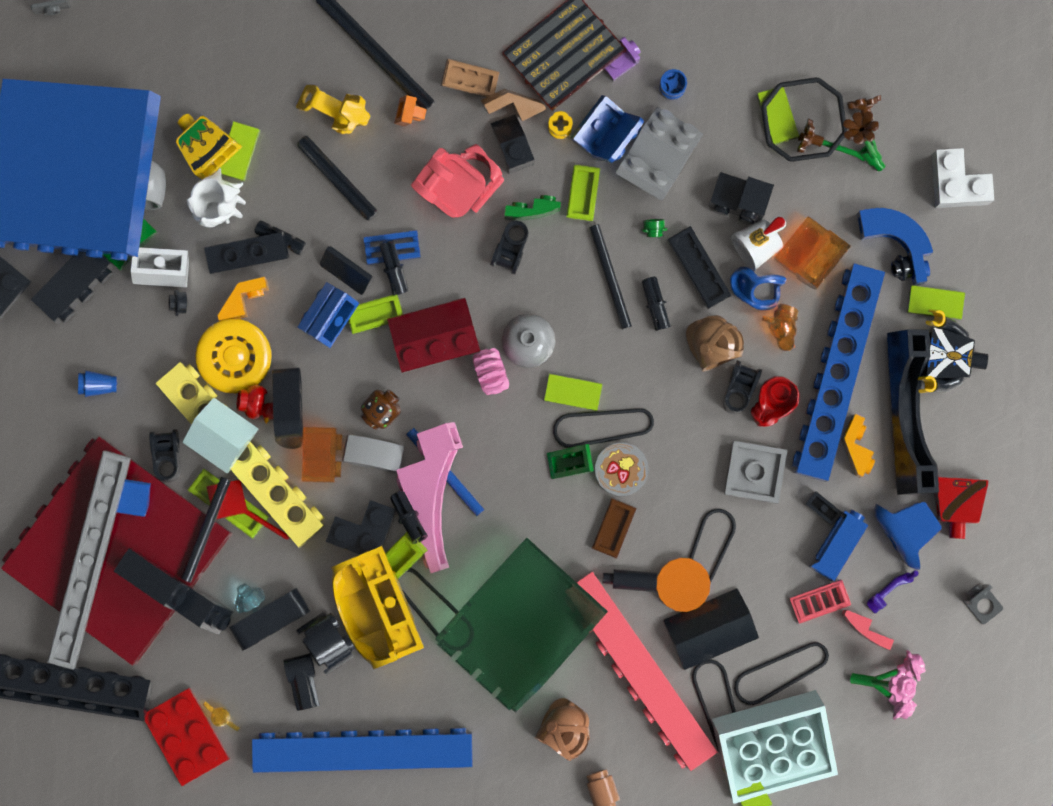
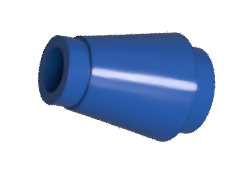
(96, 384)

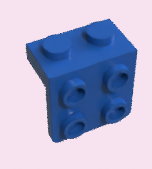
(607, 130)

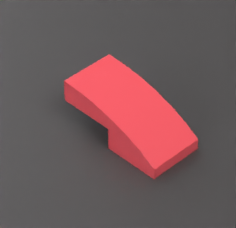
(861, 625)

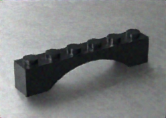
(913, 461)

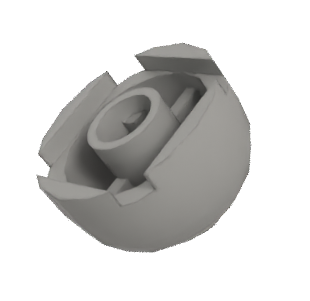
(528, 340)

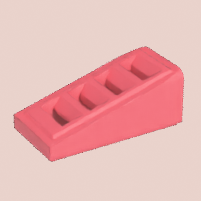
(842, 593)

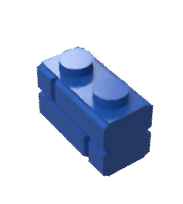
(328, 314)

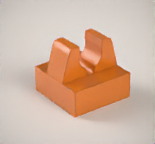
(408, 111)

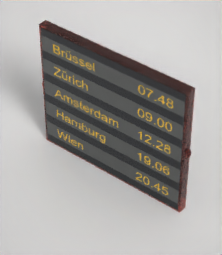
(564, 52)

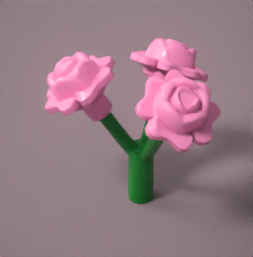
(901, 686)

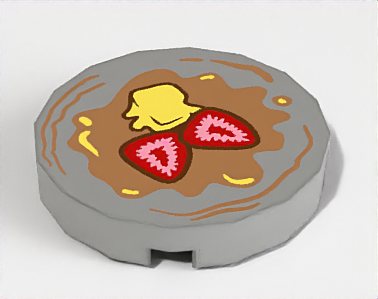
(621, 469)

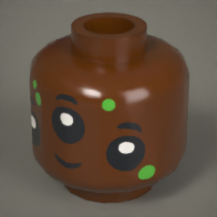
(380, 409)

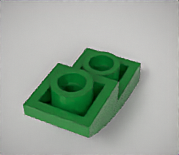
(542, 207)

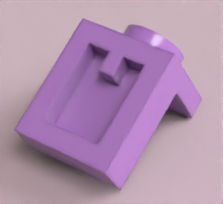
(625, 61)

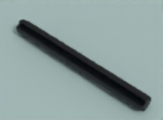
(377, 53)

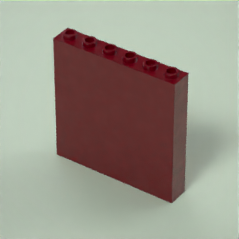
(120, 613)

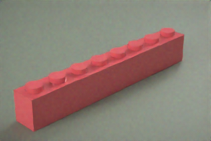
(648, 682)

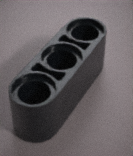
(287, 403)
(269, 619)

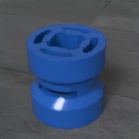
(671, 80)

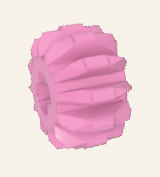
(490, 371)

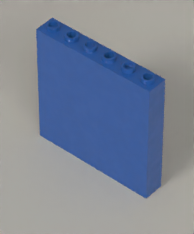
(75, 166)

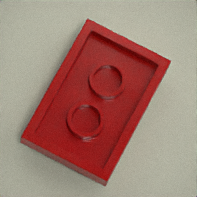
(186, 737)

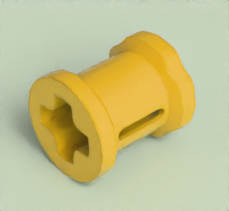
(553, 130)

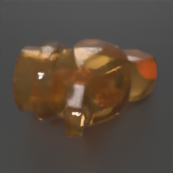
(783, 326)

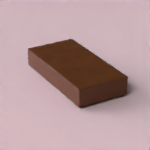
(614, 528)

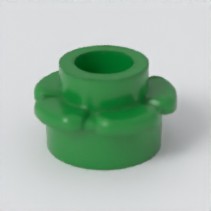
(654, 227)

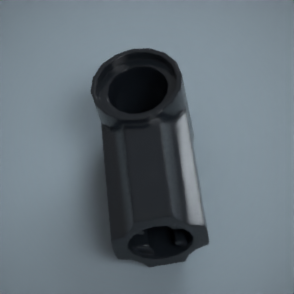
(301, 675)

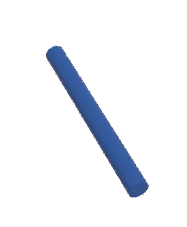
(454, 482)

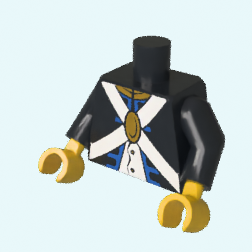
(950, 354)

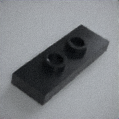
(246, 252)
(699, 267)

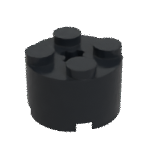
(325, 642)

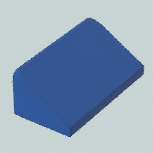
(134, 498)

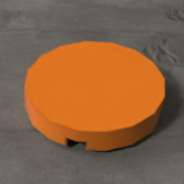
(683, 584)

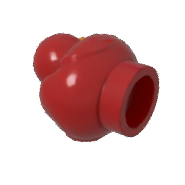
(252, 403)

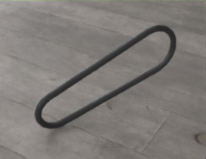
(603, 413)
(726, 544)
(433, 590)
(776, 660)
(701, 698)

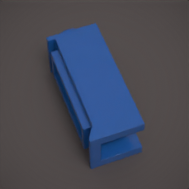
(839, 544)

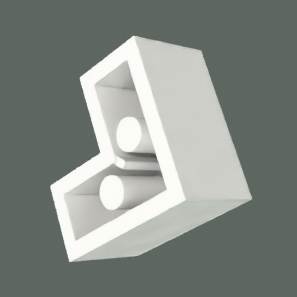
(955, 188)

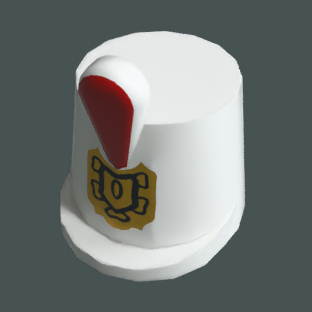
(758, 241)

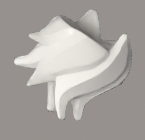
(214, 200)

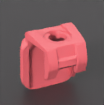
(449, 183)

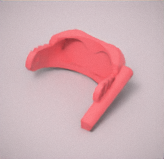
(476, 152)

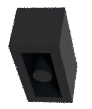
(823, 508)

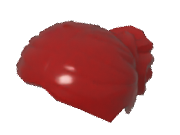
(776, 400)

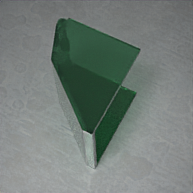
(521, 625)

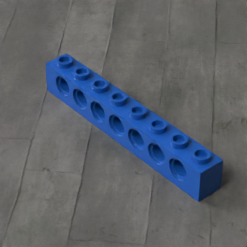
(870, 282)

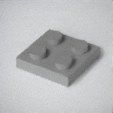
(755, 472)

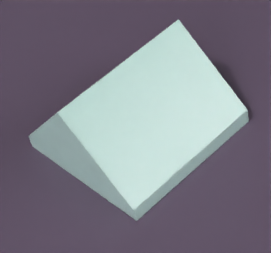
(219, 435)

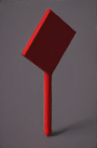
(235, 504)

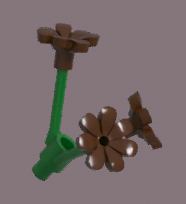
(858, 130)

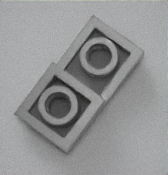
(372, 453)

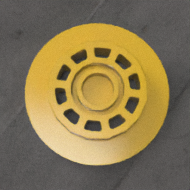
(233, 355)

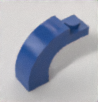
(903, 230)

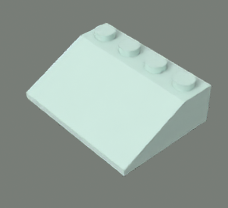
(775, 745)

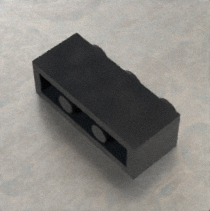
(72, 285)

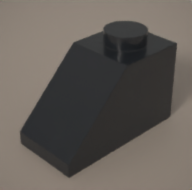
(513, 143)

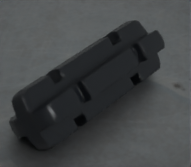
(296, 245)

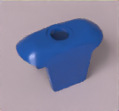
(908, 530)

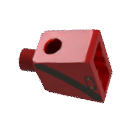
(960, 503)

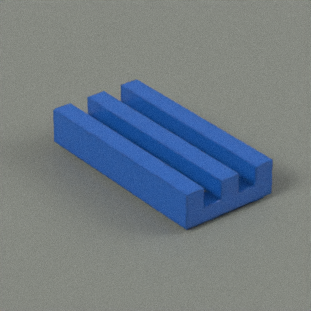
(395, 236)

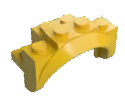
(374, 608)

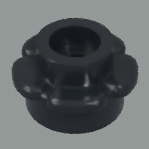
(902, 267)
(178, 302)

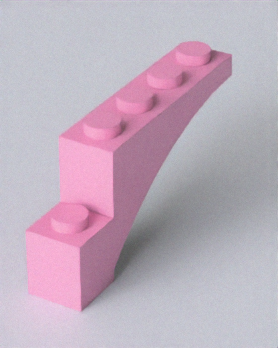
(425, 486)

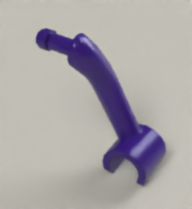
(877, 601)

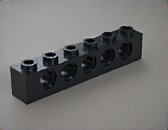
(77, 697)

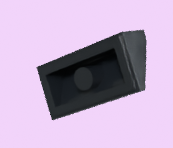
(346, 270)

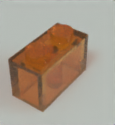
(320, 455)

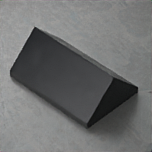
(711, 629)

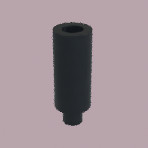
(631, 580)

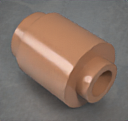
(602, 789)

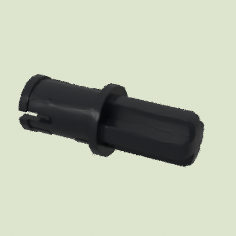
(393, 268)
(656, 303)
(408, 517)

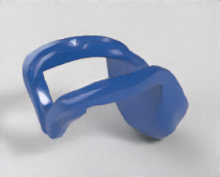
(744, 282)

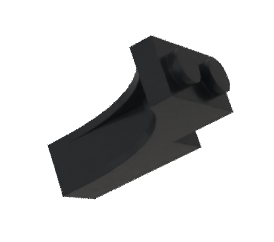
(173, 592)

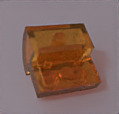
(812, 253)

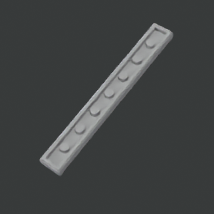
(89, 559)

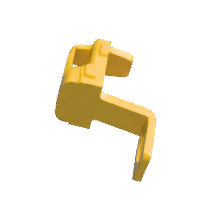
(346, 114)

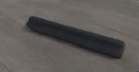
(337, 178)

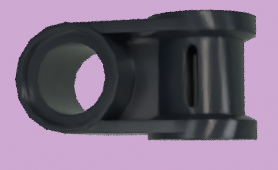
(510, 248)
(742, 383)
(165, 453)

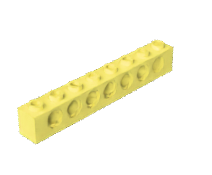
(300, 532)

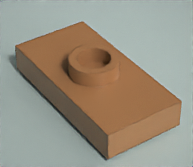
(469, 78)

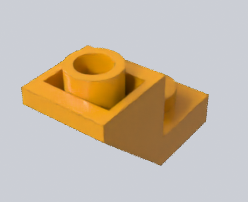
(235, 305)
(858, 456)

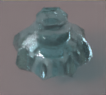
(248, 598)

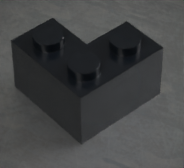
(741, 197)
(368, 535)

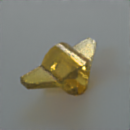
(221, 716)

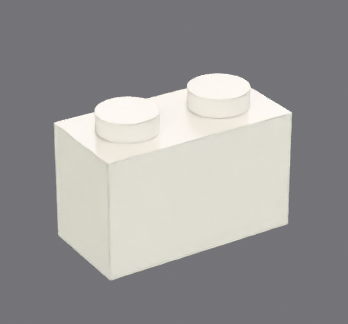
(160, 267)

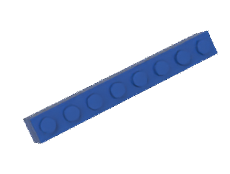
(362, 752)

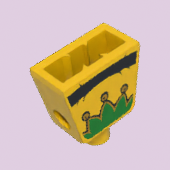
(205, 145)

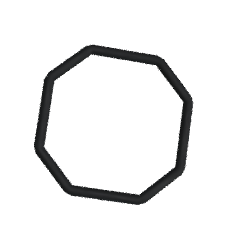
(801, 82)

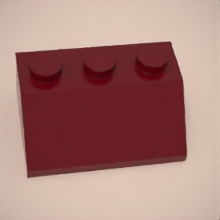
(433, 335)

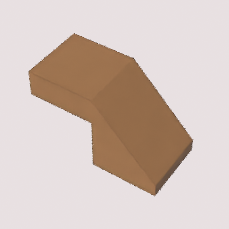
(523, 105)

